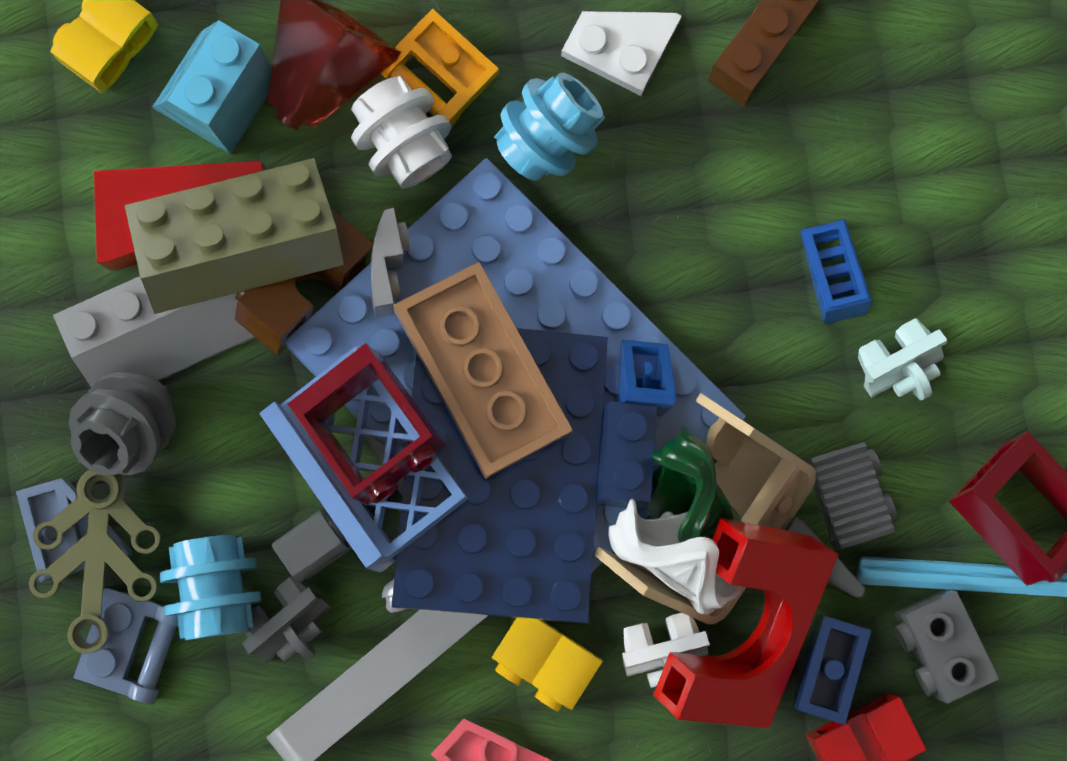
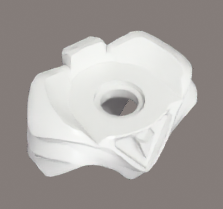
(682, 566)

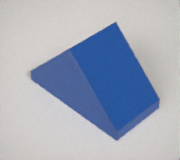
(646, 375)

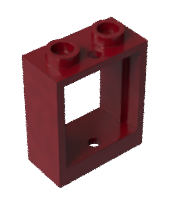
(334, 392)
(994, 523)

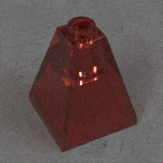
(321, 61)

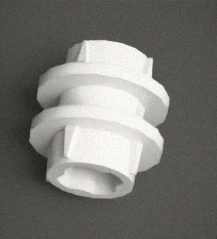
(396, 124)

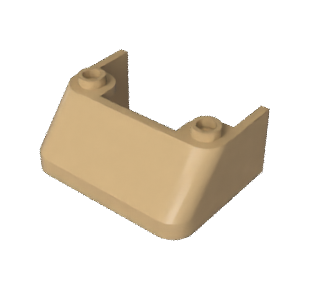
(759, 482)

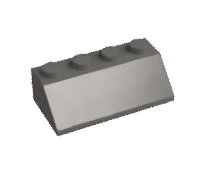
(125, 336)

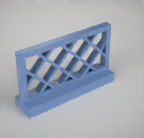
(351, 516)

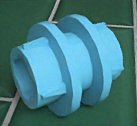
(549, 127)
(210, 587)

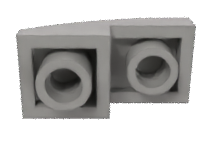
(387, 253)

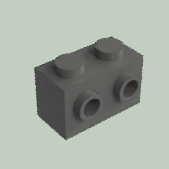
(944, 646)

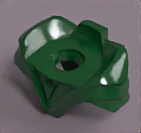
(689, 484)

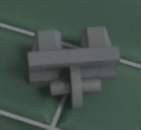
(291, 627)

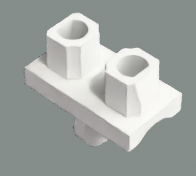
(644, 656)

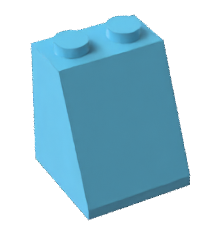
(218, 86)

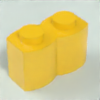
(103, 40)
(547, 661)

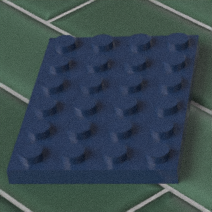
(527, 530)

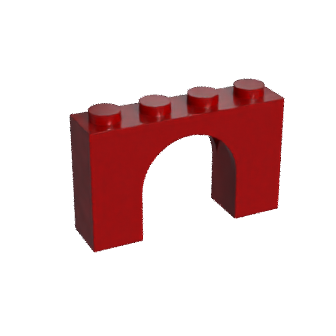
(750, 680)

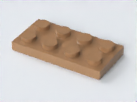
(482, 369)

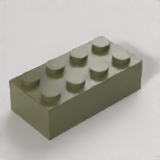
(233, 235)

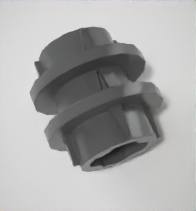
(122, 424)

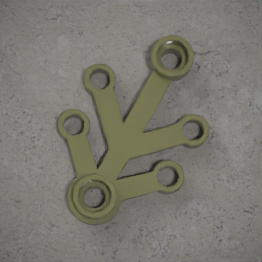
(95, 550)

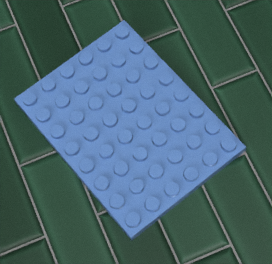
(542, 287)

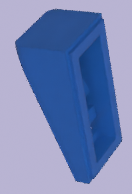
(844, 307)

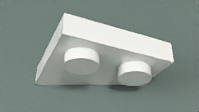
(621, 45)

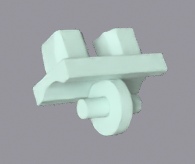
(909, 367)

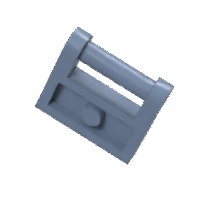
(112, 663)

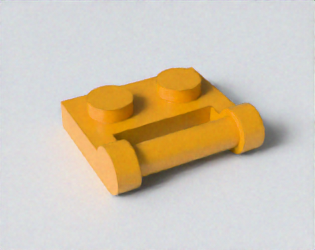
(449, 59)

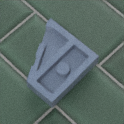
(44, 503)

